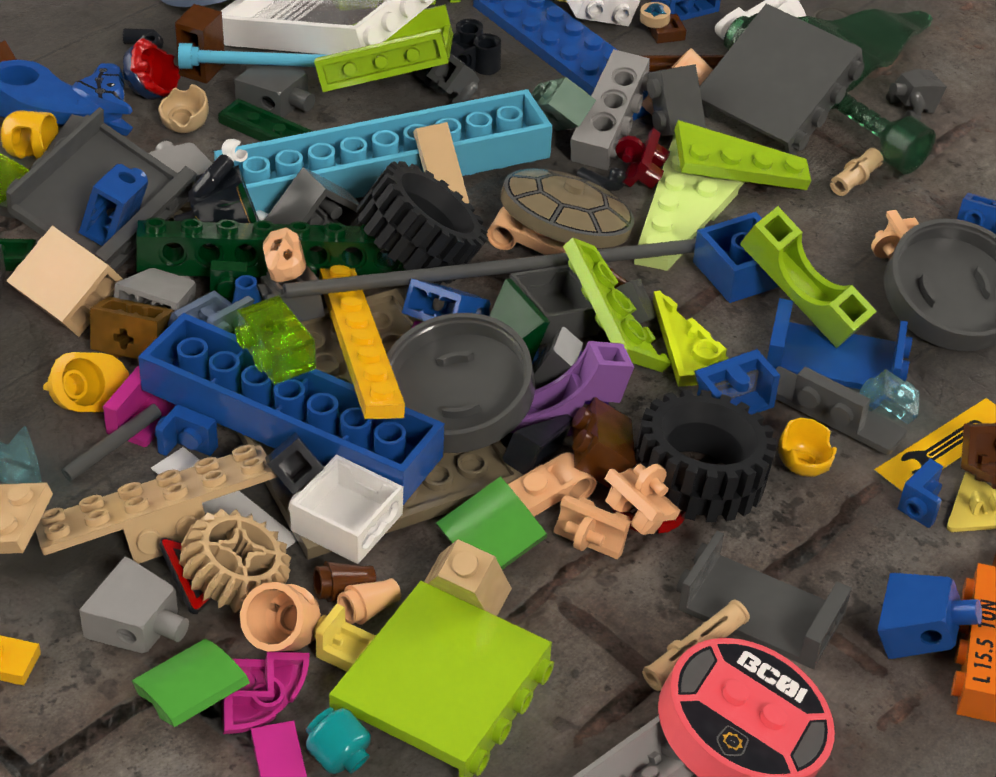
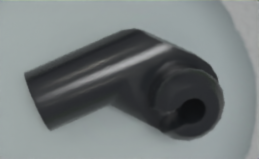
(131, 36)

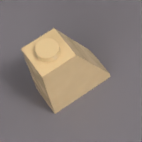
(470, 576)

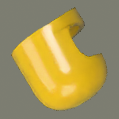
(28, 133)

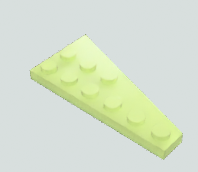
(682, 207)

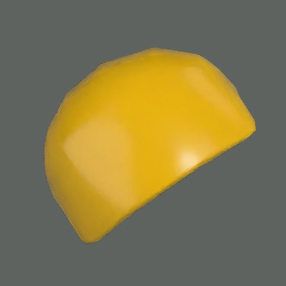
(806, 447)

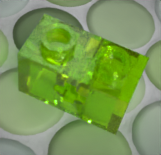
(275, 340)

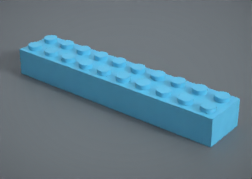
(484, 132)

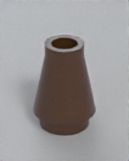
(334, 577)

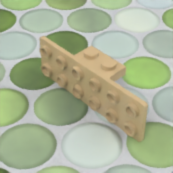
(154, 508)

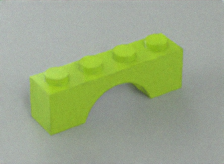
(779, 251)

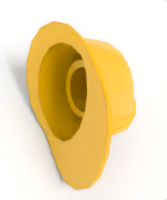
(85, 380)

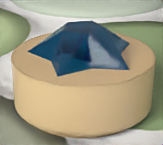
(655, 15)

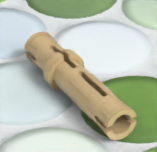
(718, 626)

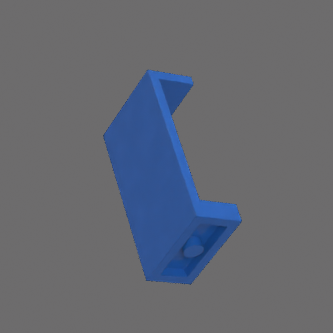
(850, 364)

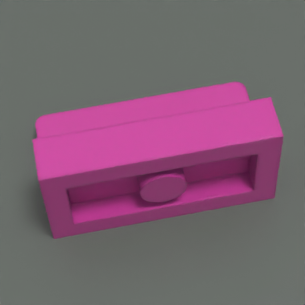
(129, 402)

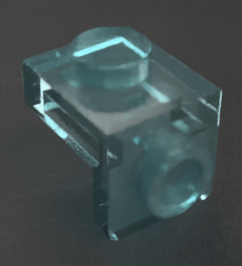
(893, 395)

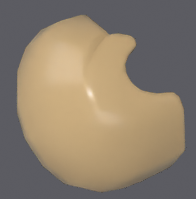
(184, 109)

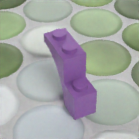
(599, 373)

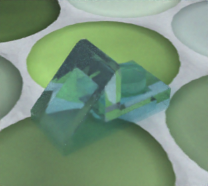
(19, 460)

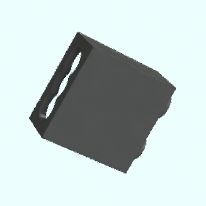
(560, 299)

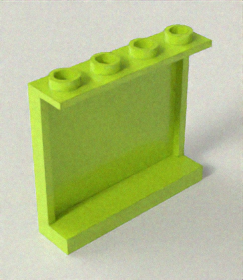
(414, 47)
(445, 678)

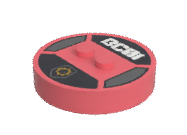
(744, 713)

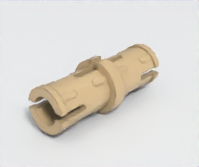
(856, 171)

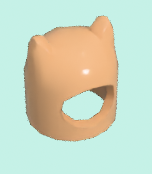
(279, 617)

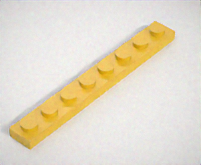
(363, 350)

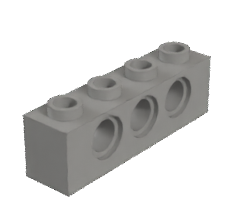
(610, 118)

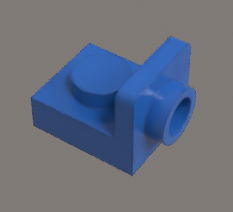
(188, 429)
(921, 492)

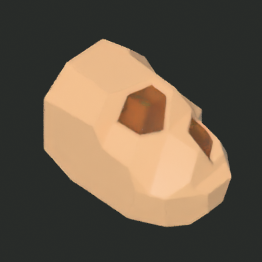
(284, 255)

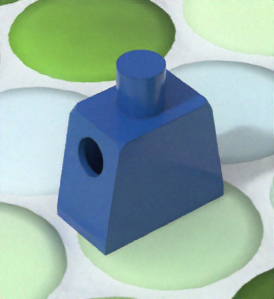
(117, 189)
(421, 296)
(923, 615)

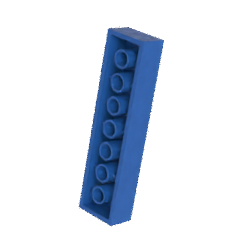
(214, 376)

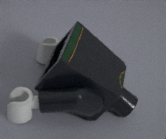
(223, 192)

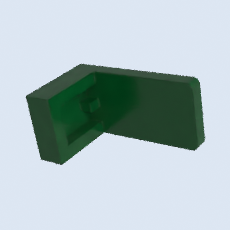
(224, 275)

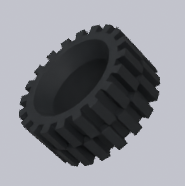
(420, 219)
(712, 429)

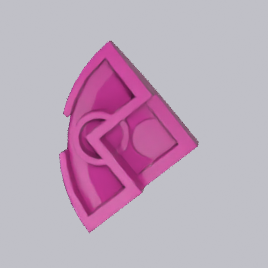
(271, 687)

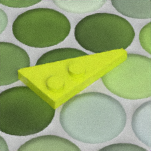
(686, 341)

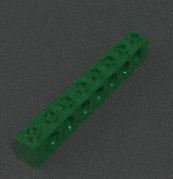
(227, 235)

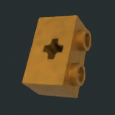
(126, 326)

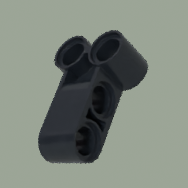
(473, 48)

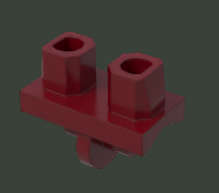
(643, 158)

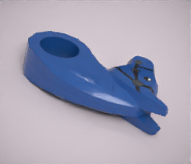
(35, 88)

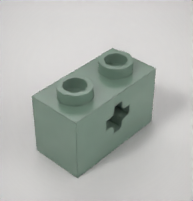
(563, 102)

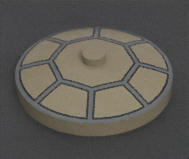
(566, 207)

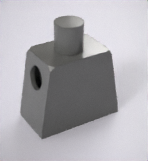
(275, 88)

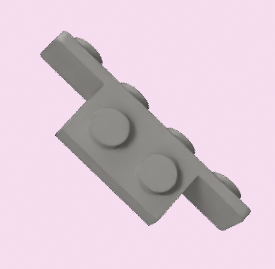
(639, 755)

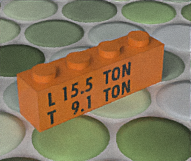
(977, 651)

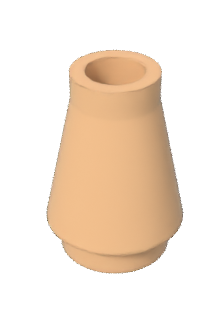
(368, 599)

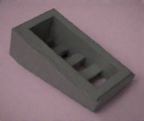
(556, 357)

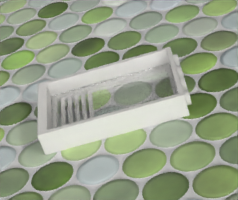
(315, 24)

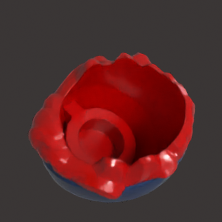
(150, 70)

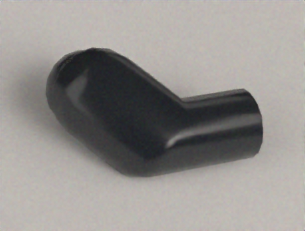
(612, 182)

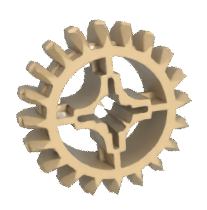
(231, 557)

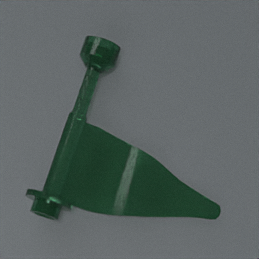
(882, 38)

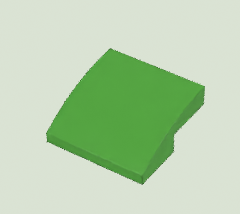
(494, 523)
(190, 682)

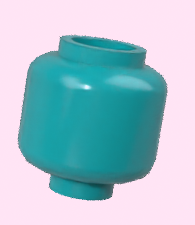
(338, 741)

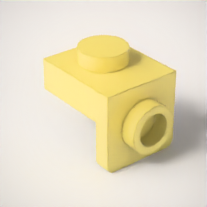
(339, 641)

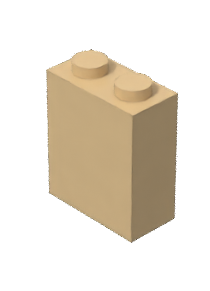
(64, 280)

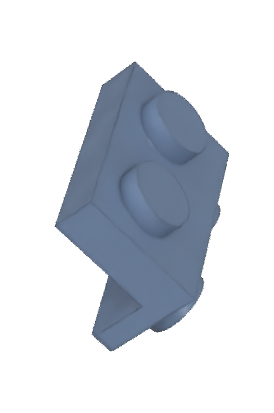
(214, 310)

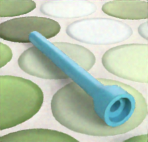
(191, 56)

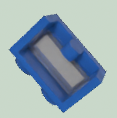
(743, 378)

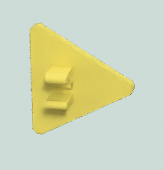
(973, 506)

